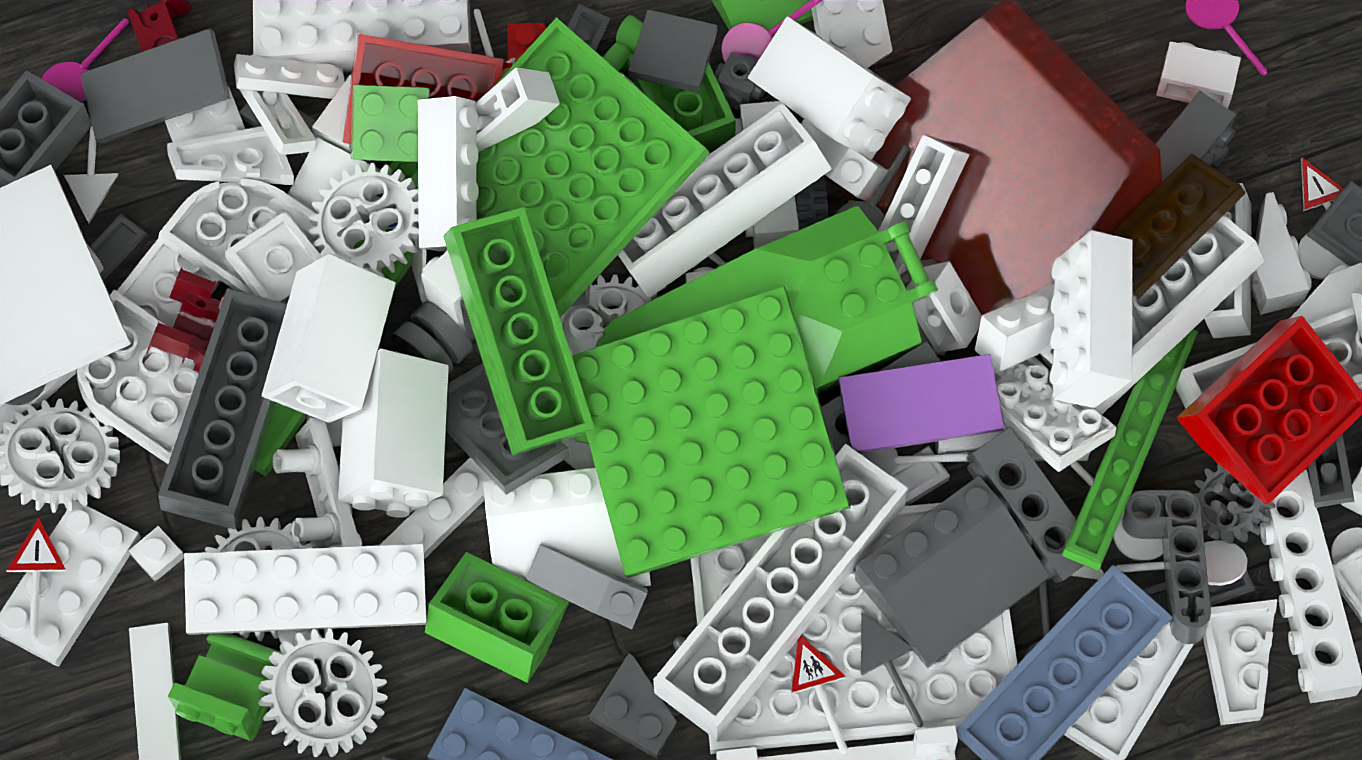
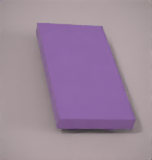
(921, 404)

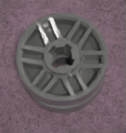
(432, 337)

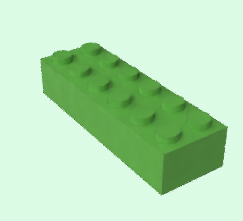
(518, 330)

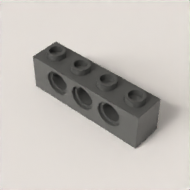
(1029, 483)

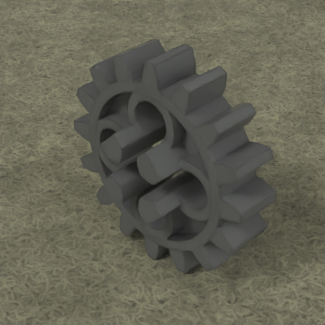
(1216, 513)

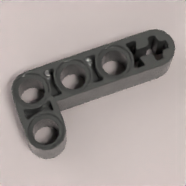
(1178, 565)

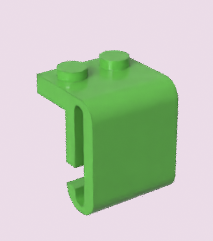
(225, 686)

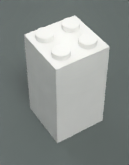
(829, 88)
(329, 338)
(398, 437)

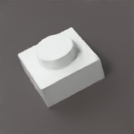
(156, 553)

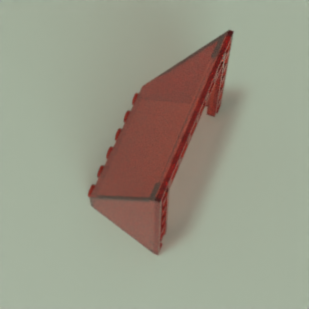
(1042, 160)

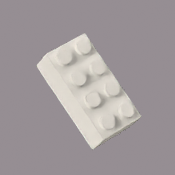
(1092, 319)

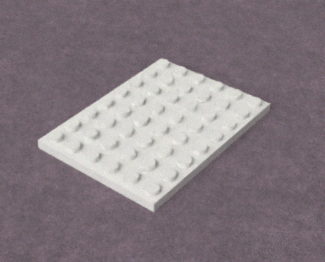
(862, 704)

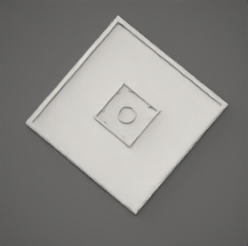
(50, 289)

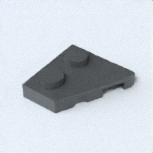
(634, 710)

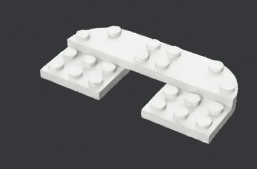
(150, 392)

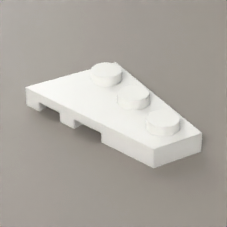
(230, 157)
(1238, 658)

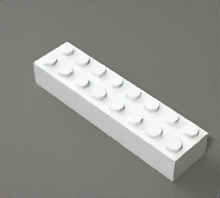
(776, 600)

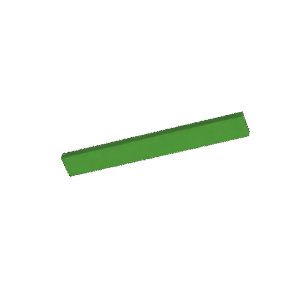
(1125, 457)

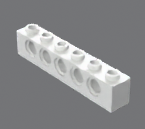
(1318, 679)

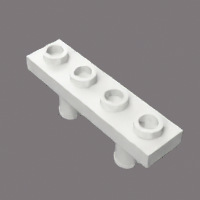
(319, 463)

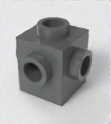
(735, 83)

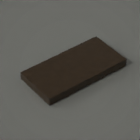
(1175, 219)

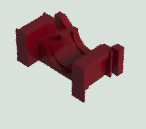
(155, 24)
(194, 321)

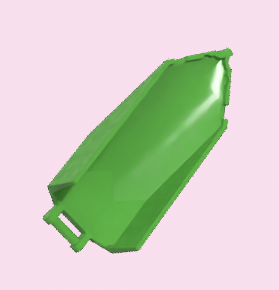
(840, 290)

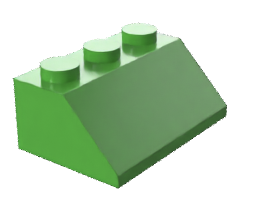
(495, 616)

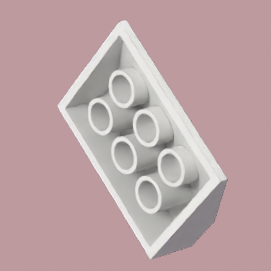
(555, 511)

